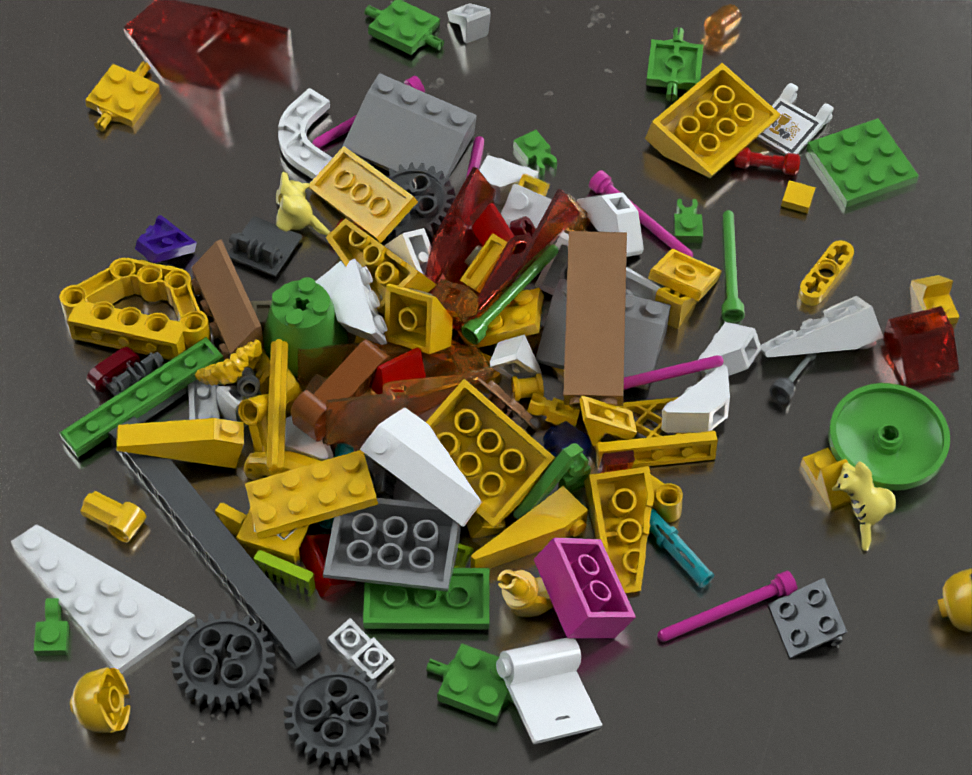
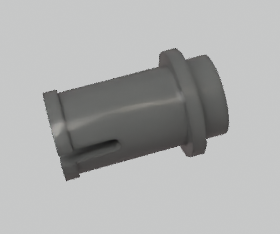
(248, 383)

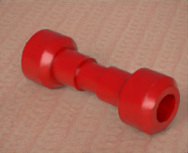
(788, 164)

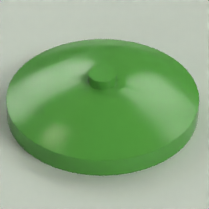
(892, 433)

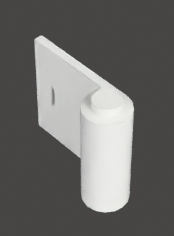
(548, 689)

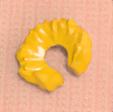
(230, 369)

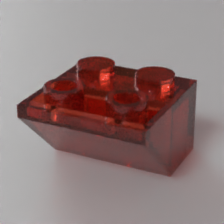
(922, 345)

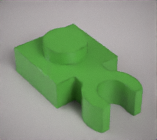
(535, 149)
(688, 224)
(576, 475)

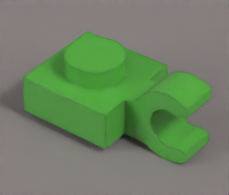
(52, 634)

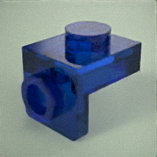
(563, 435)

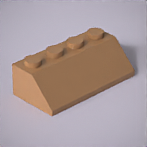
(225, 301)

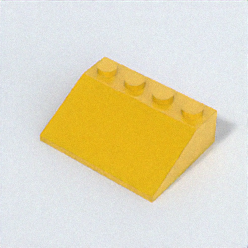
(711, 122)
(489, 451)

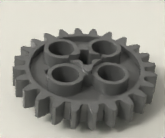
(432, 185)
(251, 665)
(356, 733)

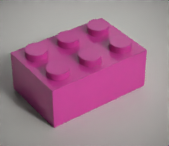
(584, 588)

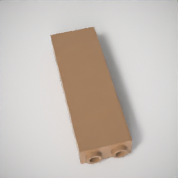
(595, 317)

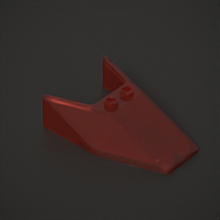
(176, 31)
(457, 240)

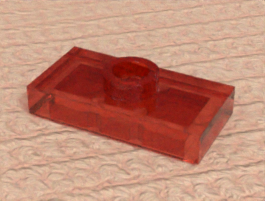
(616, 461)

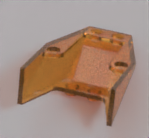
(361, 415)

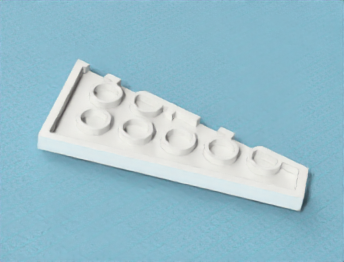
(110, 608)

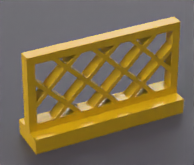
(659, 449)

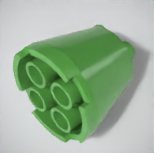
(303, 318)

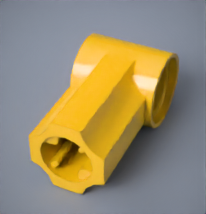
(254, 413)
(667, 493)
(119, 519)

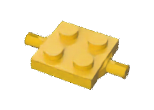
(122, 95)

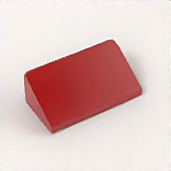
(491, 222)
(403, 367)
(313, 554)

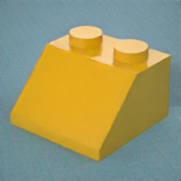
(416, 320)

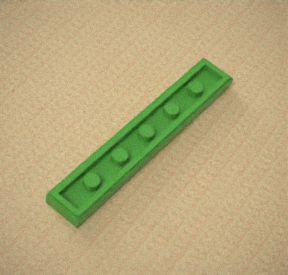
(140, 397)

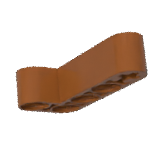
(347, 381)

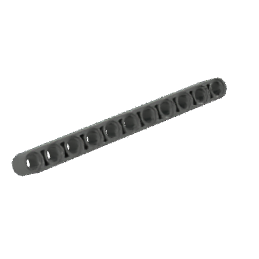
(224, 555)

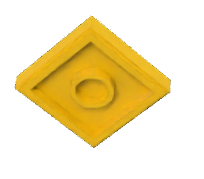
(685, 274)

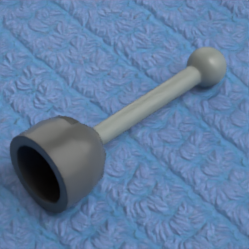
(783, 388)

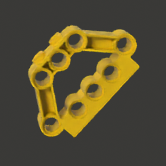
(96, 321)

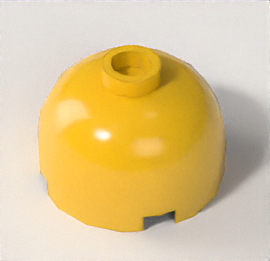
(958, 600)
(100, 701)

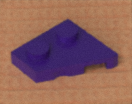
(164, 242)

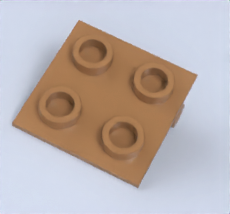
(508, 406)

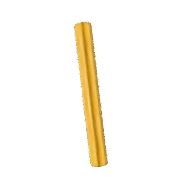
(277, 406)

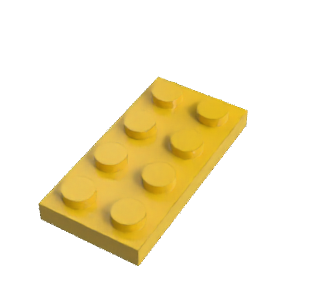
(362, 194)
(311, 494)

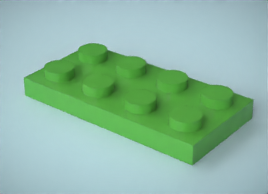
(416, 608)

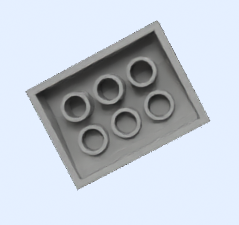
(409, 126)
(644, 332)
(394, 545)

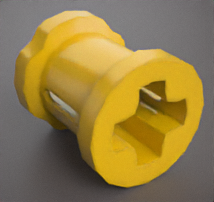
(527, 386)

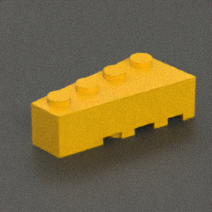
(382, 264)

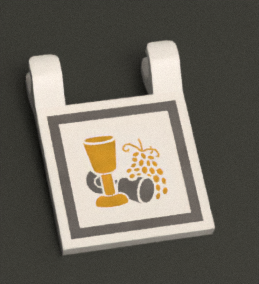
(794, 126)

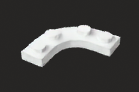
(293, 132)

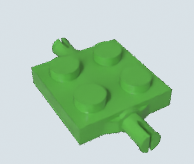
(404, 26)
(674, 64)
(472, 683)

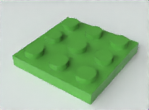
(862, 162)

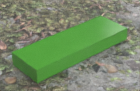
(549, 479)

